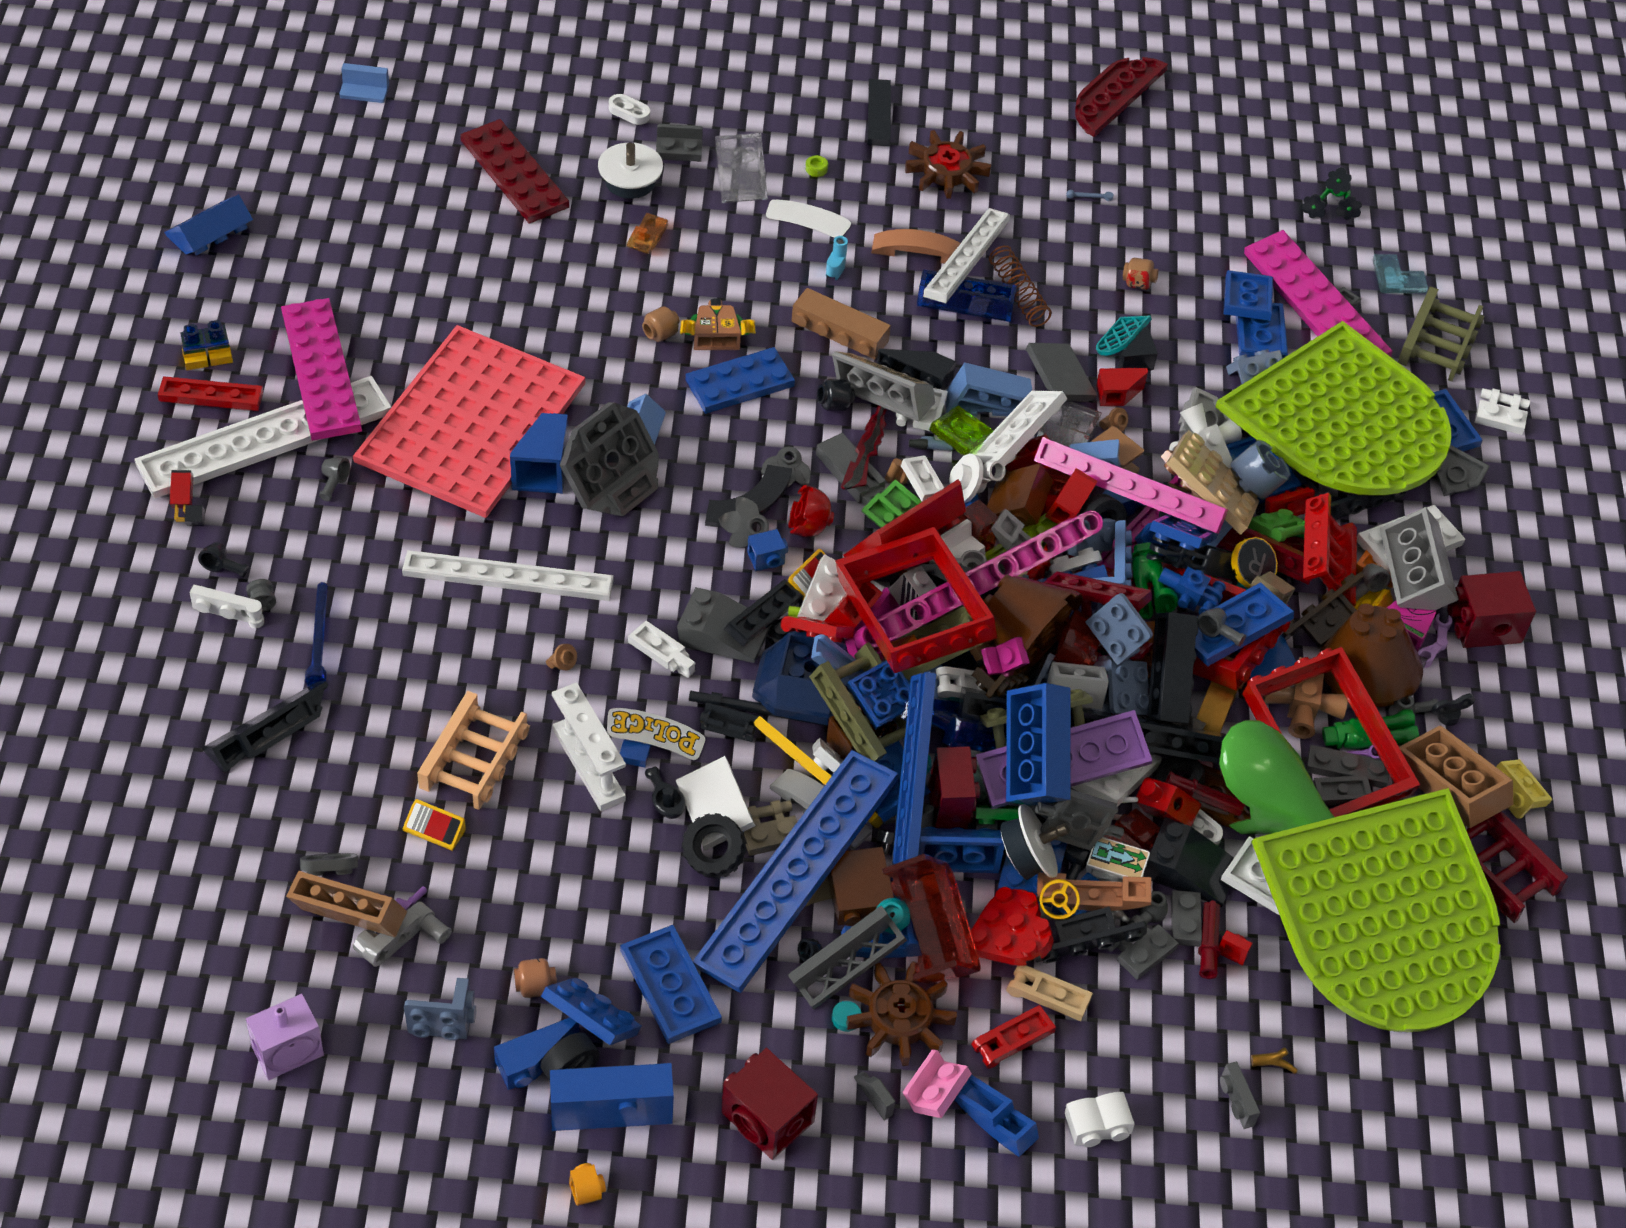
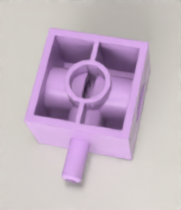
(285, 1036)

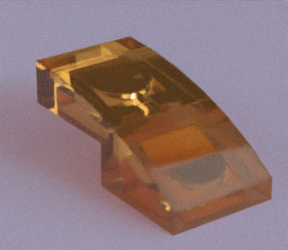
(648, 233)

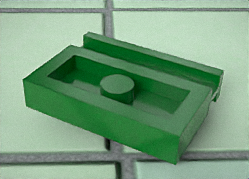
(988, 815)

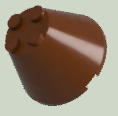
(1031, 612)
(1379, 653)

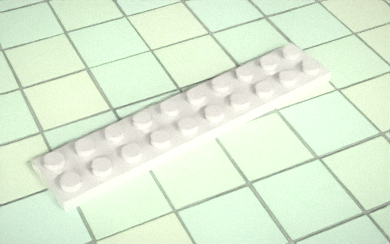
(248, 441)

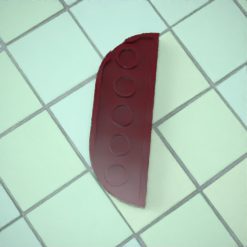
(1114, 91)

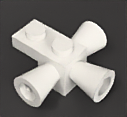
(1214, 436)

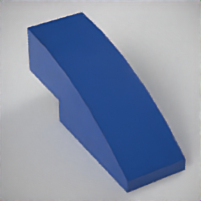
(997, 1116)

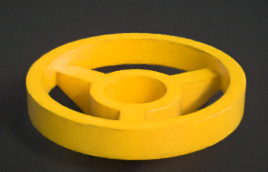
(1063, 904)

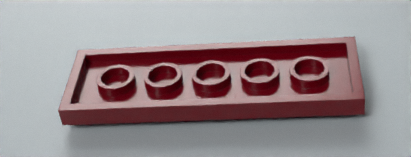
(514, 171)

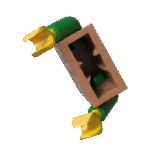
(717, 327)

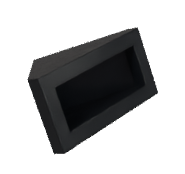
(1140, 352)

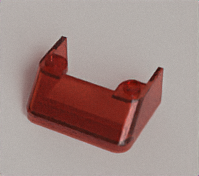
(936, 917)

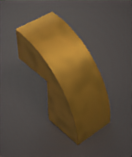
(1216, 706)

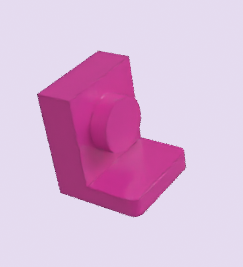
(1005, 657)

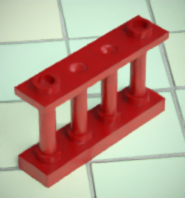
(1328, 547)

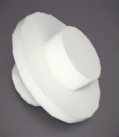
(970, 474)

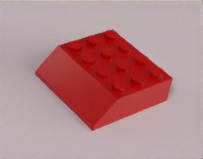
(936, 511)

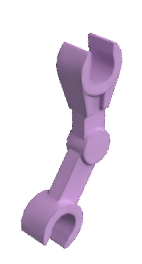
(1441, 643)

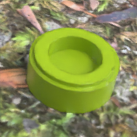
(816, 166)

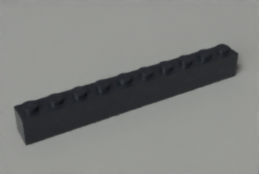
(1159, 736)

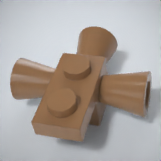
(1304, 703)

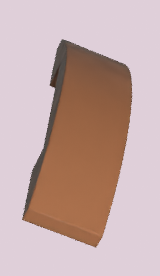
(914, 241)
(1095, 895)

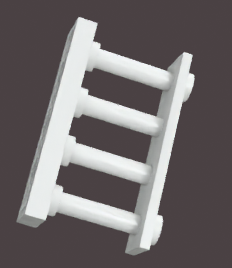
(588, 747)

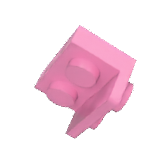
(935, 1085)

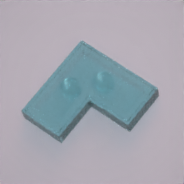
(1394, 280)

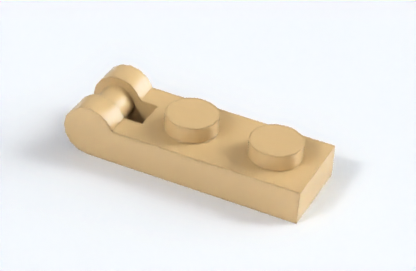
(1049, 992)

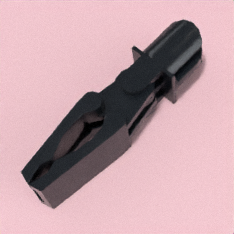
(1208, 559)

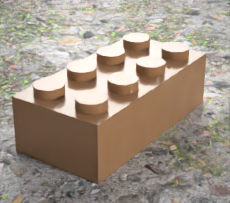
(1447, 762)

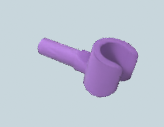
(1371, 752)
(412, 900)

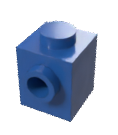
(767, 550)

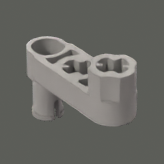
(380, 947)

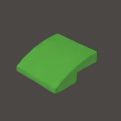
(890, 504)

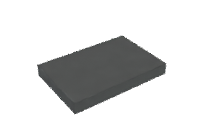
(1061, 370)

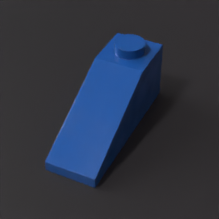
(522, 1057)

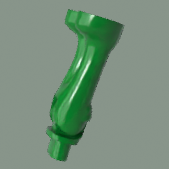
(1149, 571)
(1354, 737)

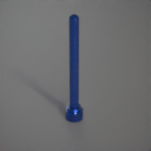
(316, 671)

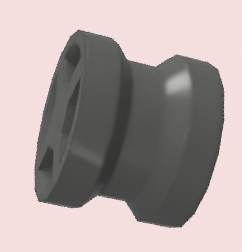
(262, 591)

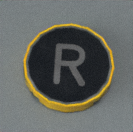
(1253, 558)

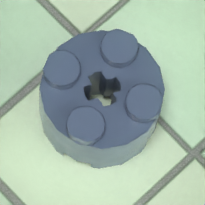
(1260, 470)

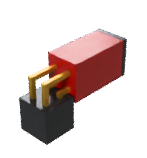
(181, 497)

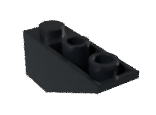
(921, 365)

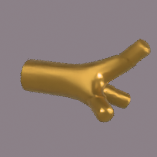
(1273, 1059)

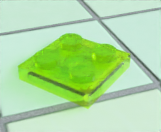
(960, 430)

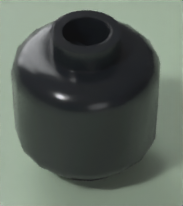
(835, 395)

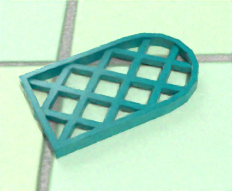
(1143, 320)

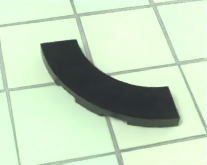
(763, 494)

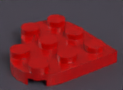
(1012, 928)

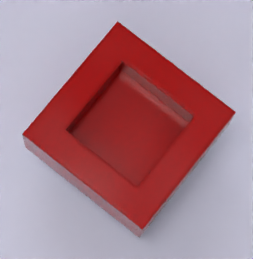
(1235, 947)

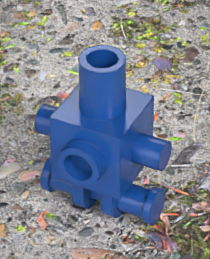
(1193, 589)

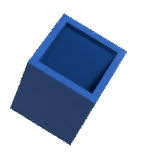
(539, 454)

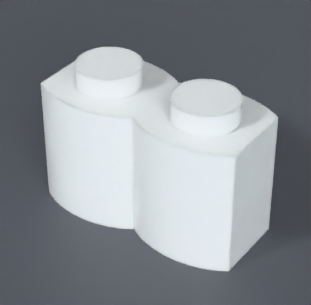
(1099, 1119)

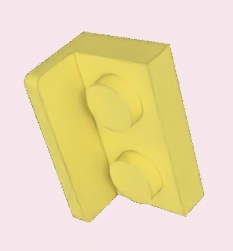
(1526, 789)

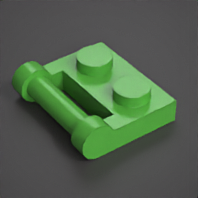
(1278, 525)

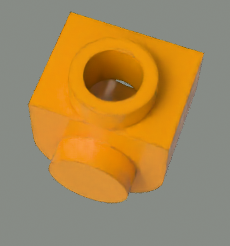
(586, 1184)

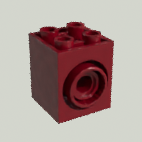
(1491, 609)
(768, 1103)

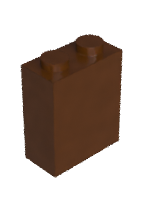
(1022, 493)
(859, 885)

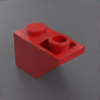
(1120, 385)
(1071, 497)

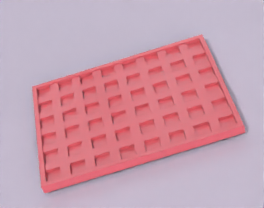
(464, 419)

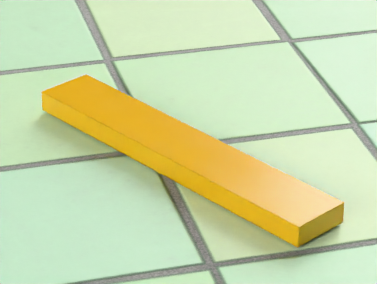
(801, 758)

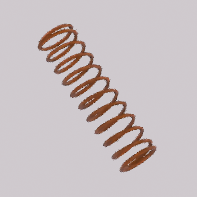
(1029, 280)

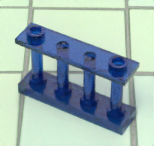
(959, 731)

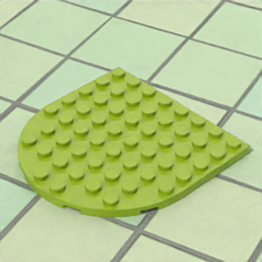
(1345, 416)
(1387, 911)

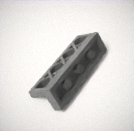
(842, 948)

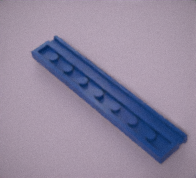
(914, 767)

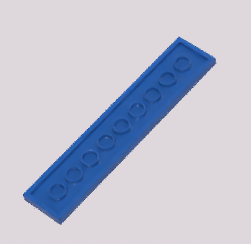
(795, 871)

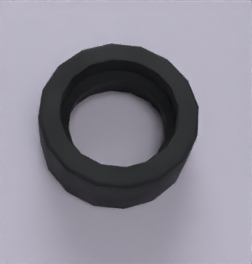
(571, 1053)

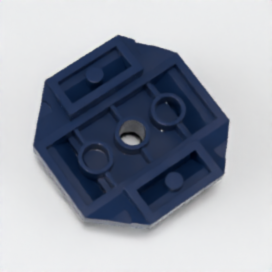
(785, 682)

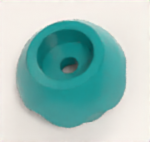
(900, 908)

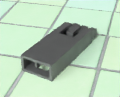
(836, 456)

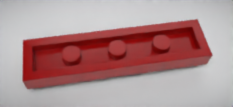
(210, 393)

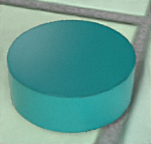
(841, 1012)

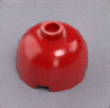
(811, 512)

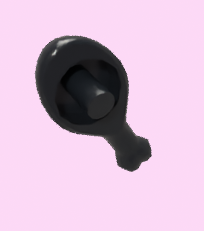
(666, 798)

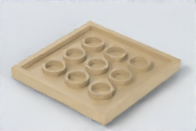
(1213, 480)

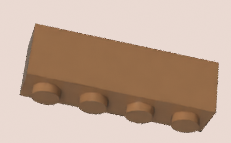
(840, 323)
(347, 903)

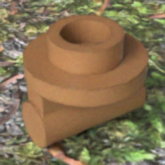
(1117, 417)
(896, 472)
(563, 657)

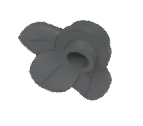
(800, 471)
(740, 522)

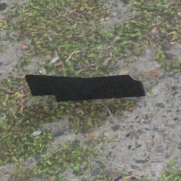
(267, 727)

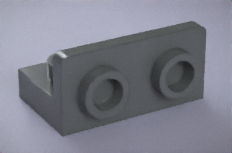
(679, 142)

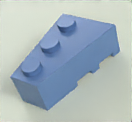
(986, 390)

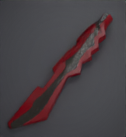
(867, 447)

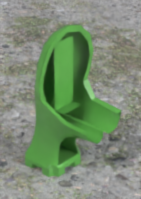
(1269, 779)

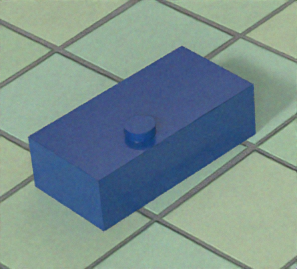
(1038, 744)
(611, 1096)

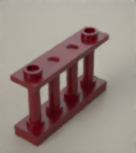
(1103, 592)
(1527, 857)

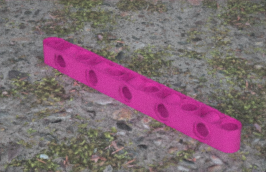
(985, 576)

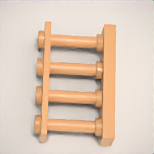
(456, 731)

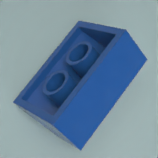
(210, 226)
(964, 848)

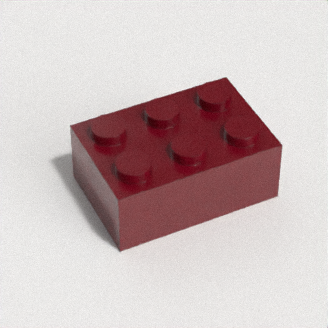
(953, 787)

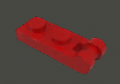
(816, 627)
(1014, 1036)

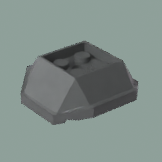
(631, 463)

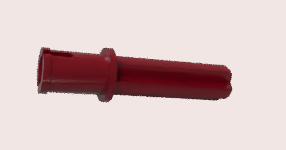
(1206, 794)
(1209, 947)

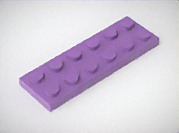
(1096, 752)

